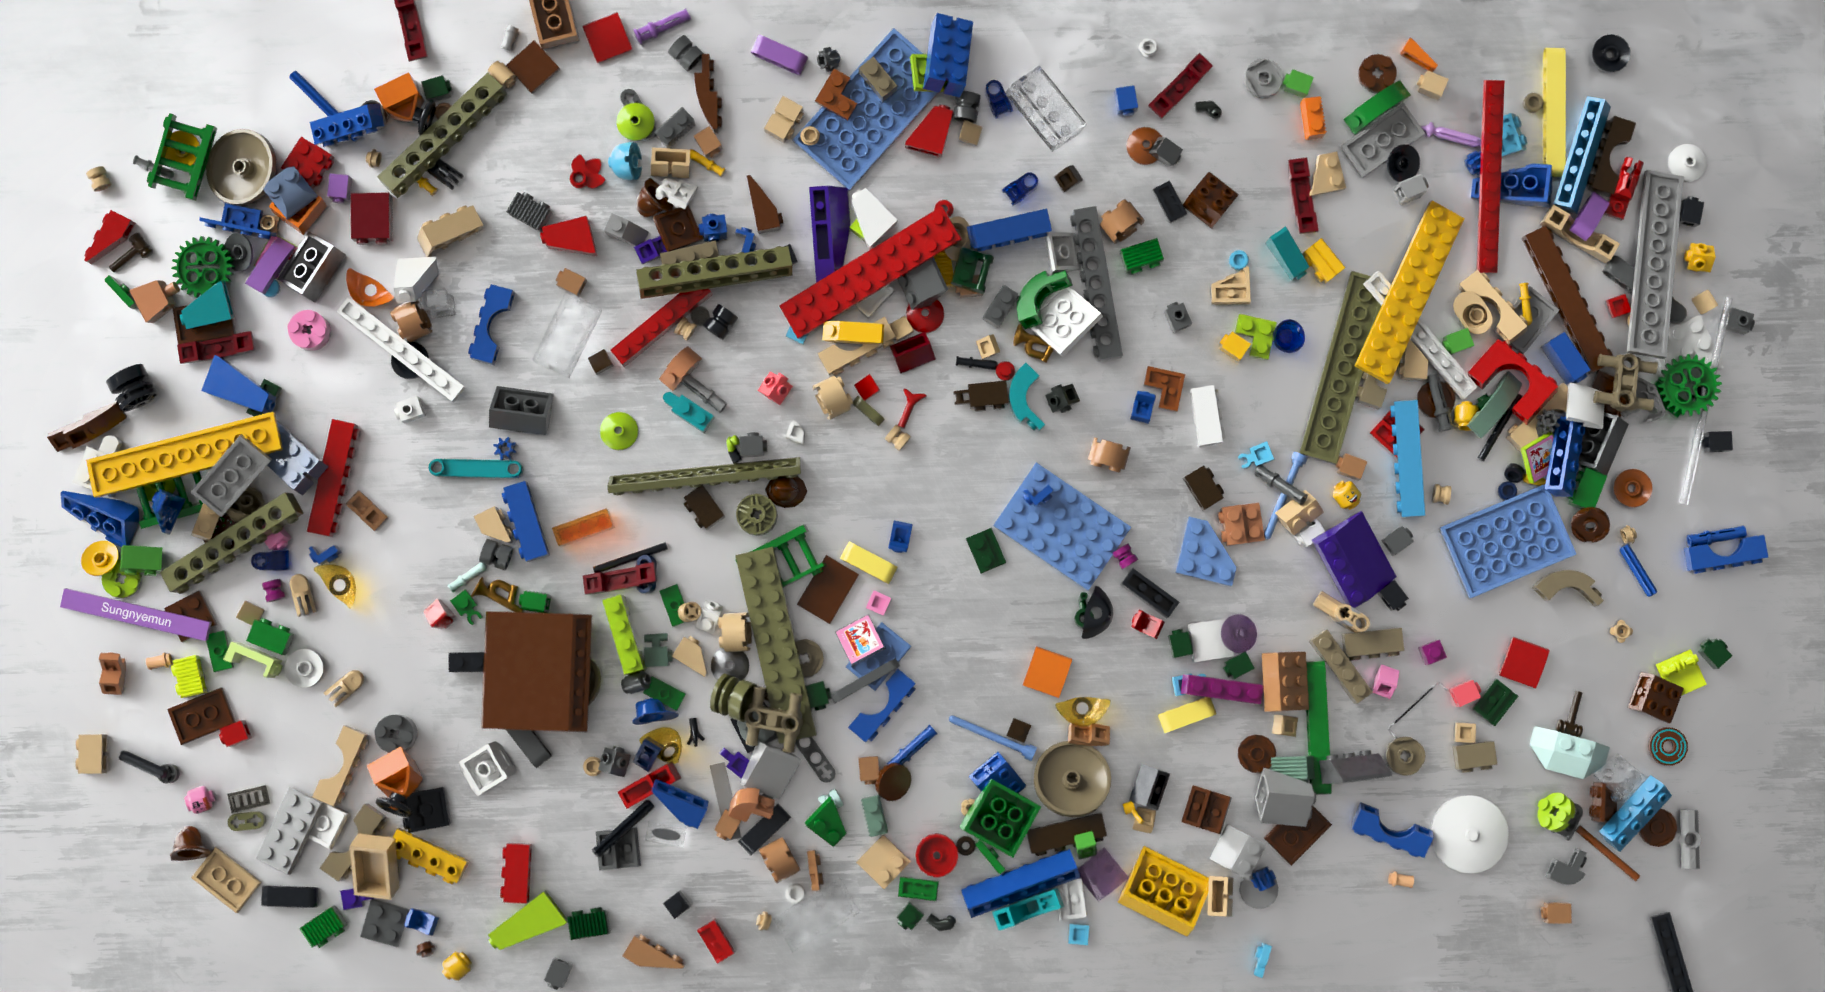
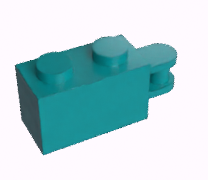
(689, 411)

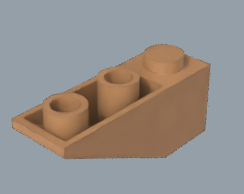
(647, 955)

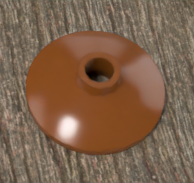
(1135, 145)
(1641, 484)

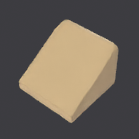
(970, 133)
(1704, 302)
(901, 328)
(249, 612)
(1285, 725)
(1148, 816)

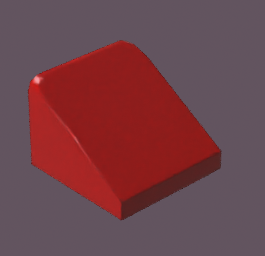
(867, 387)

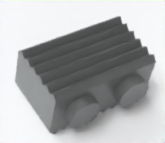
(675, 127)
(529, 212)
(1000, 306)

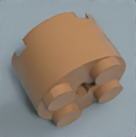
(1121, 221)
(412, 321)
(1109, 454)
(779, 860)

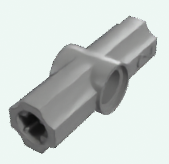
(1689, 853)

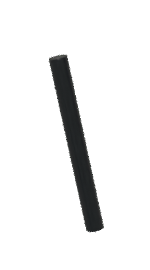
(1498, 429)
(629, 558)

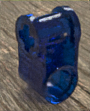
(998, 100)
(1020, 188)
(274, 560)

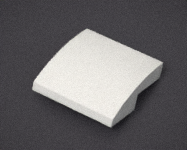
(1582, 408)
(1207, 641)

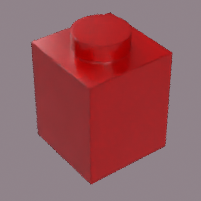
(235, 733)

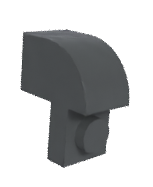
(1569, 873)

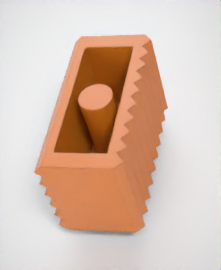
(1313, 118)

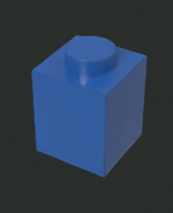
(1126, 100)

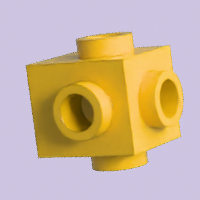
(1700, 257)

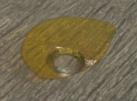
(330, 573)
(1096, 710)
(666, 737)

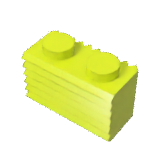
(189, 676)

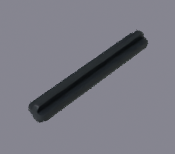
(623, 828)

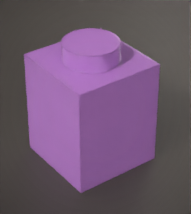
(339, 188)

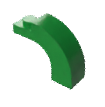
(1377, 106)
(1034, 294)

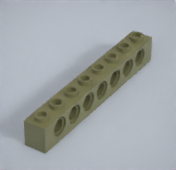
(432, 136)
(722, 277)
(174, 573)

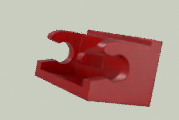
(716, 941)

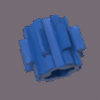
(1473, 162)
(507, 453)
(1263, 878)

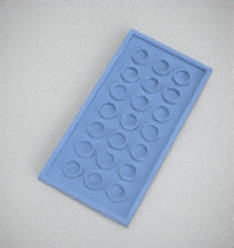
(854, 145)

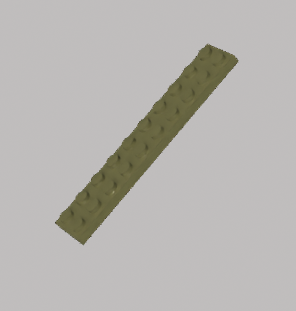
(1339, 375)
(702, 475)
(774, 635)

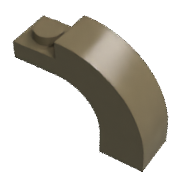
(1555, 581)

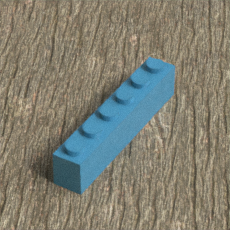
(1582, 154)
(1409, 458)

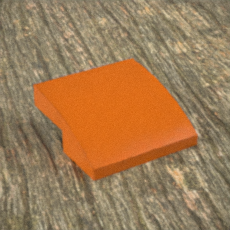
(1047, 672)

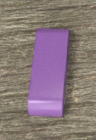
(779, 54)
(1589, 216)

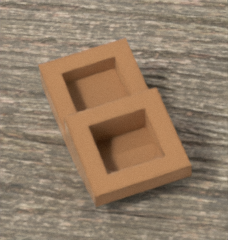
(366, 510)
(1090, 735)

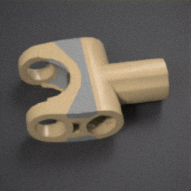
(1333, 608)

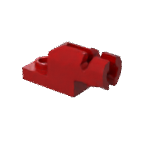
(1624, 189)

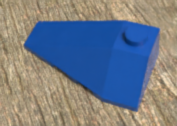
(1523, 186)

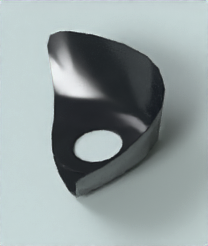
(1096, 626)

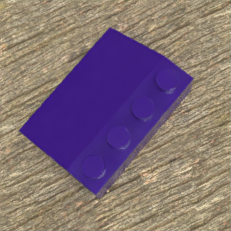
(1354, 560)

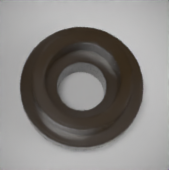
(970, 850)

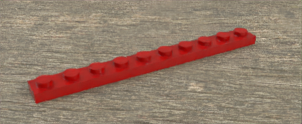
(1490, 176)

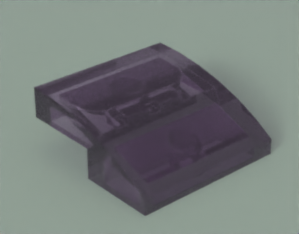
(1101, 874)

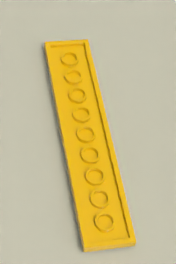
(1409, 292)
(178, 455)

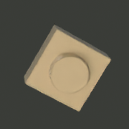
(988, 346)
(1465, 732)

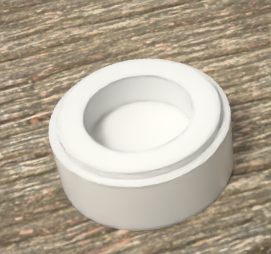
(795, 893)

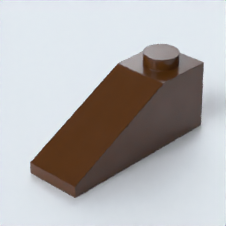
(764, 210)

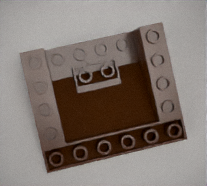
(536, 671)

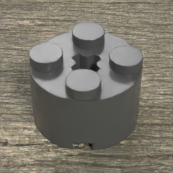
(385, 730)

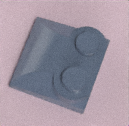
(289, 191)

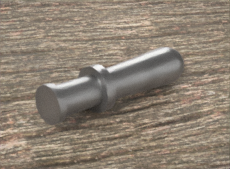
(148, 165)

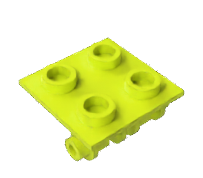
(1682, 671)

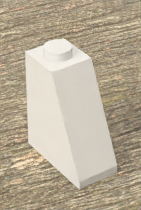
(872, 217)
(413, 277)

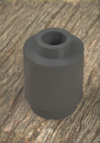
(636, 682)

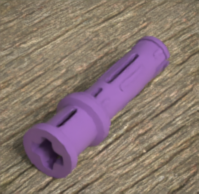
(651, 27)

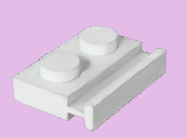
(1073, 900)

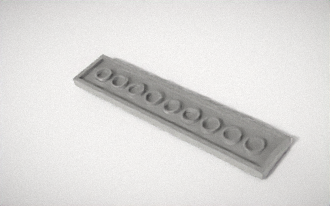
(1655, 264)

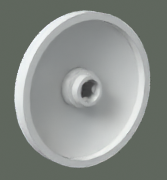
(1469, 834)

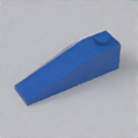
(167, 509)
(110, 516)

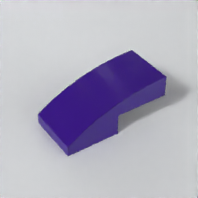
(650, 250)

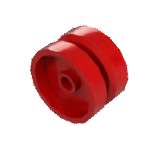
(941, 844)

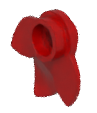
(588, 170)

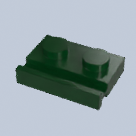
(985, 550)
(1495, 702)

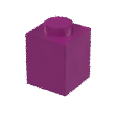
(1432, 652)

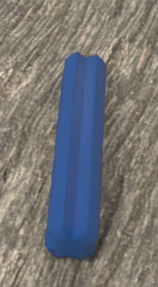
(1638, 570)

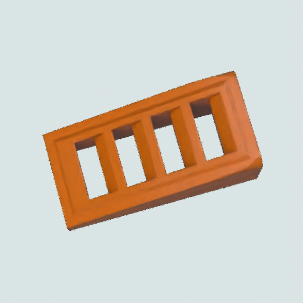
(1417, 55)

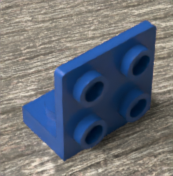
(998, 770)

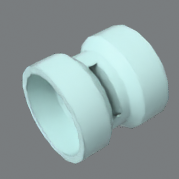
(835, 796)

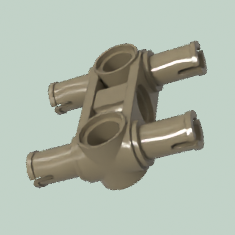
(1625, 382)
(774, 719)

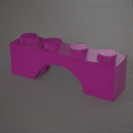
(1222, 689)

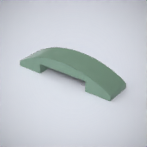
(1496, 406)

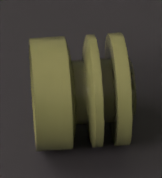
(752, 525)
(731, 697)

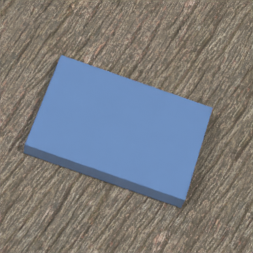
(895, 648)

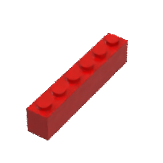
(658, 325)
(332, 481)

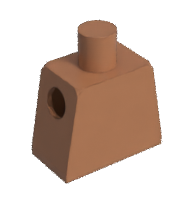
(155, 299)

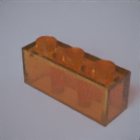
(583, 527)

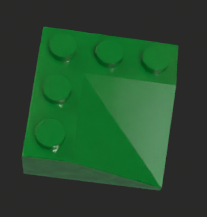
(1000, 817)

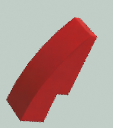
(642, 788)

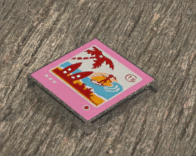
(860, 640)

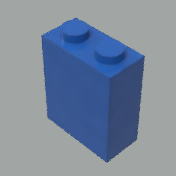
(1566, 359)

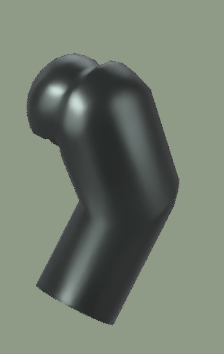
(1210, 107)
(943, 924)

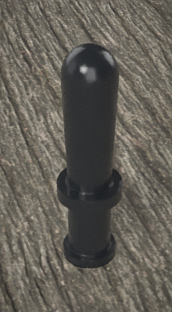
(986, 364)

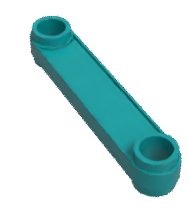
(475, 468)

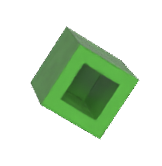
(1297, 83)
(1458, 341)

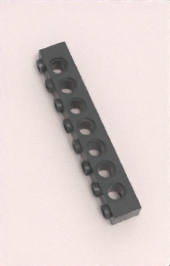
(1090, 216)

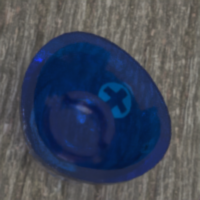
(1288, 336)

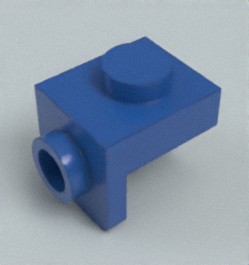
(749, 245)
(1143, 407)
(1043, 496)
(900, 536)
(328, 555)
(421, 921)

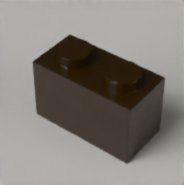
(1203, 487)
(704, 507)

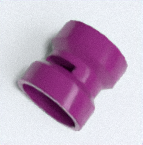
(1121, 553)
(273, 595)

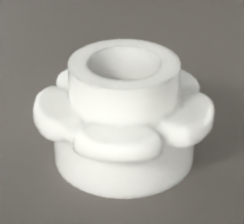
(1147, 52)

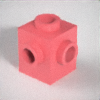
(775, 387)

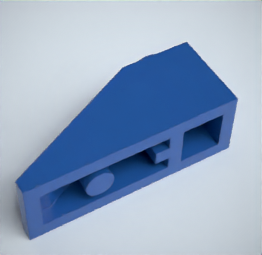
(683, 805)

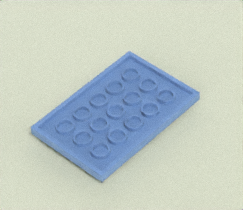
(1066, 530)
(1507, 541)

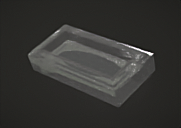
(665, 834)

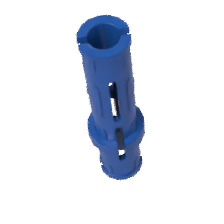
(1716, 536)
(915, 745)

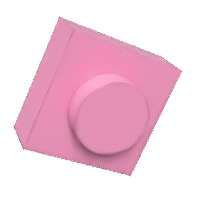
(878, 603)

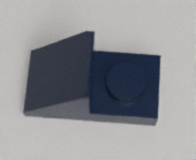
(648, 753)

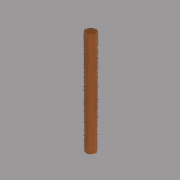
(1608, 853)

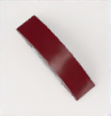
(411, 29)
(1180, 86)
(1301, 199)
(222, 347)
(620, 579)

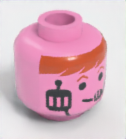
(199, 799)

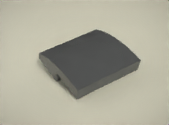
(623, 853)

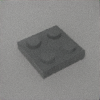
(384, 922)

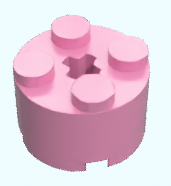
(319, 327)

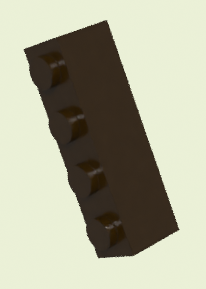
(1061, 834)

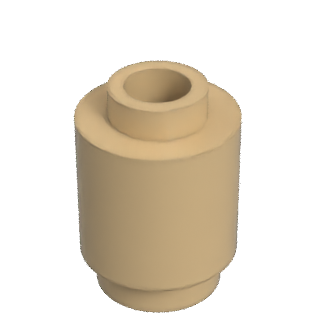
(502, 74)

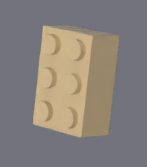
(374, 866)

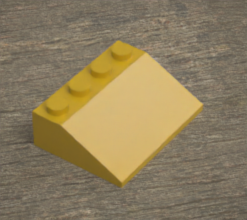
(1165, 891)

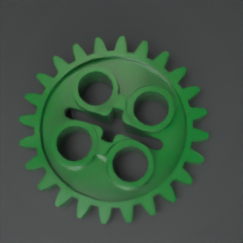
(202, 249)
(1706, 380)

